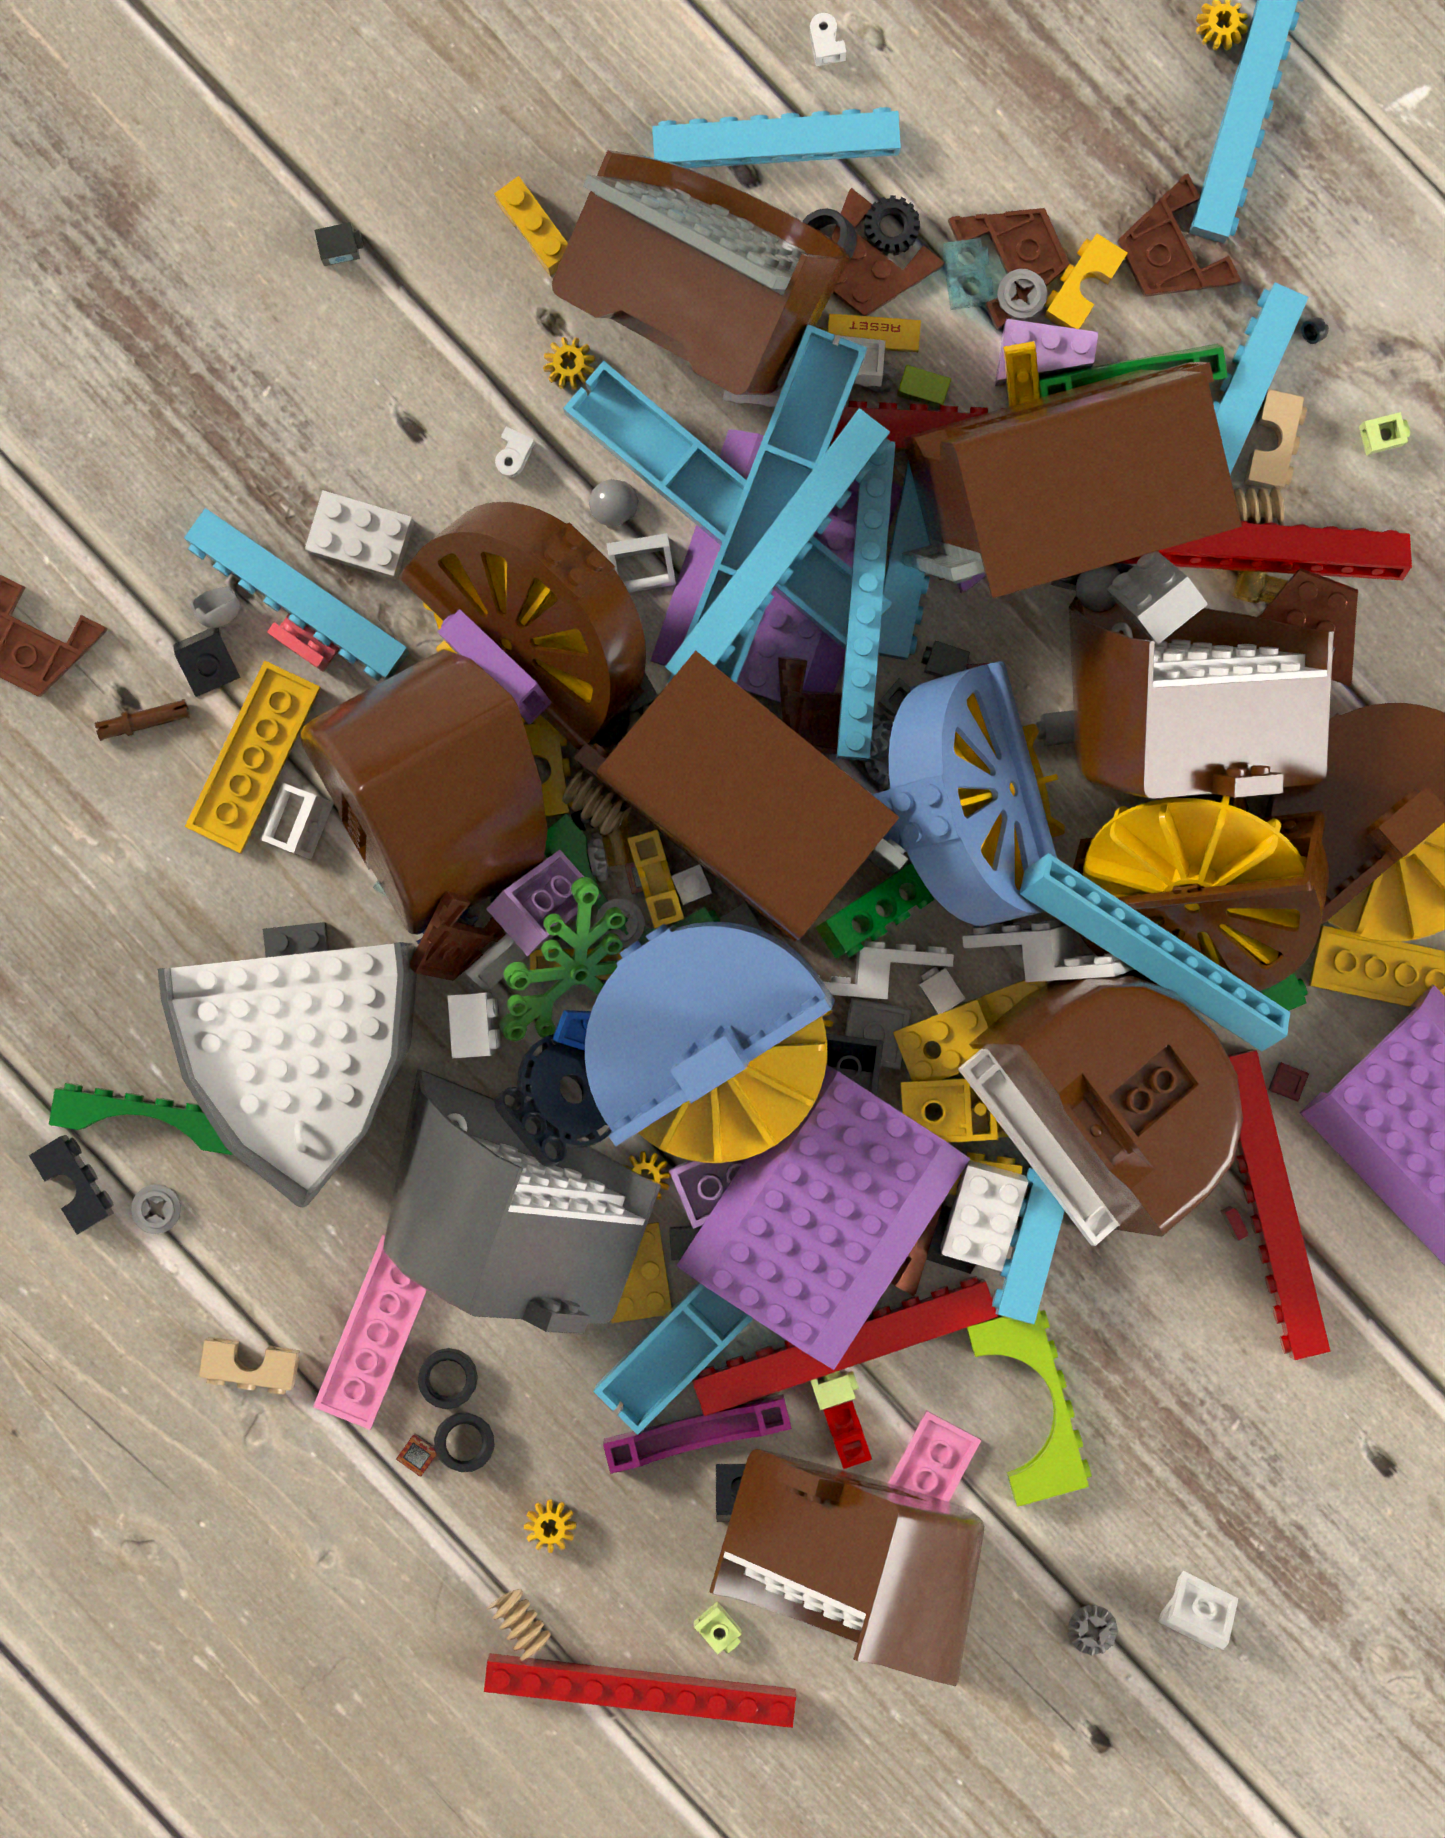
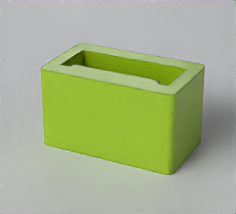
(923, 386)

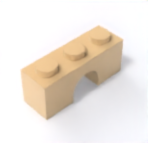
(1282, 414)
(222, 1364)

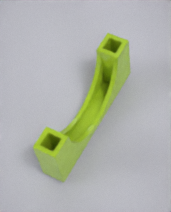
(1058, 1463)

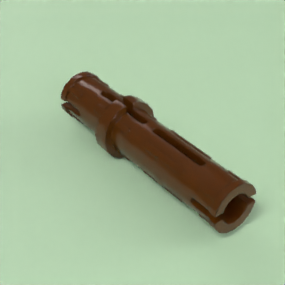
(141, 720)

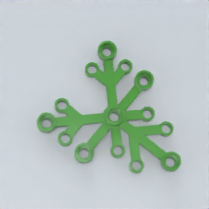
(574, 970)

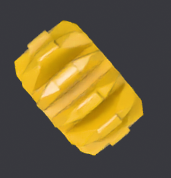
(1224, 35)
(557, 365)
(652, 1168)
(552, 1537)

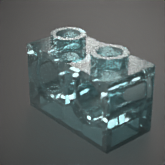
(959, 274)

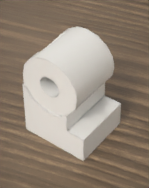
(822, 37)
(513, 458)

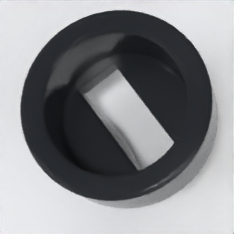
(1312, 324)
(579, 821)

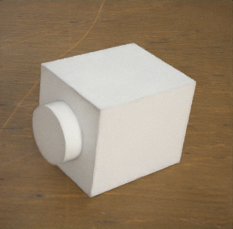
(691, 884)
(940, 989)

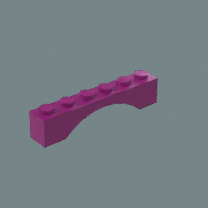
(695, 1432)

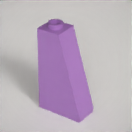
(473, 643)

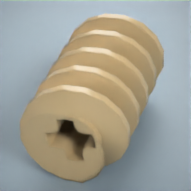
(1260, 505)
(594, 803)
(520, 1623)

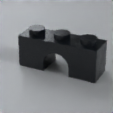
(89, 1203)

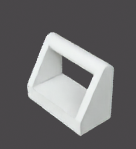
(643, 546)
(307, 826)
(490, 967)

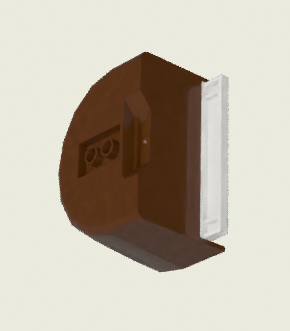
(1112, 1100)

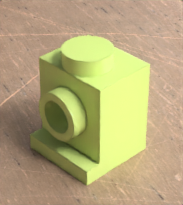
(1396, 427)
(834, 1388)
(716, 1618)

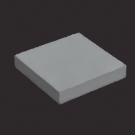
(878, 1022)

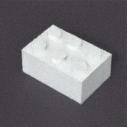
(359, 535)
(1156, 596)
(473, 1025)
(984, 1215)

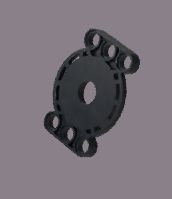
(542, 1102)

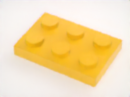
(647, 1284)

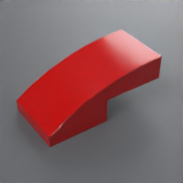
(847, 1434)

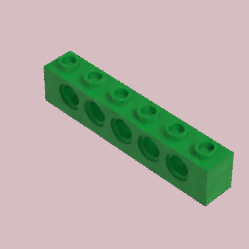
(838, 929)

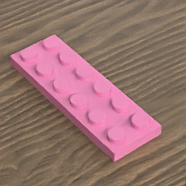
(371, 1343)
(935, 1458)

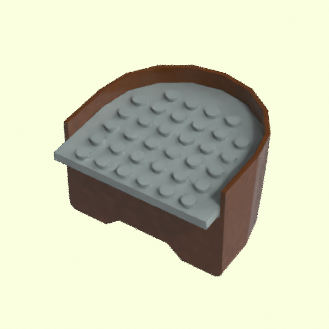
(698, 270)

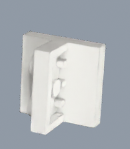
(1200, 1611)

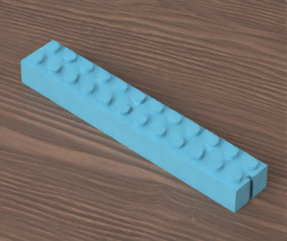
(787, 455)
(701, 487)
(670, 1356)

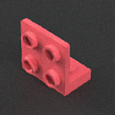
(303, 643)

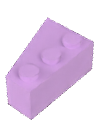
(1056, 347)

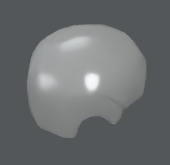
(613, 502)
(1092, 588)
(216, 607)

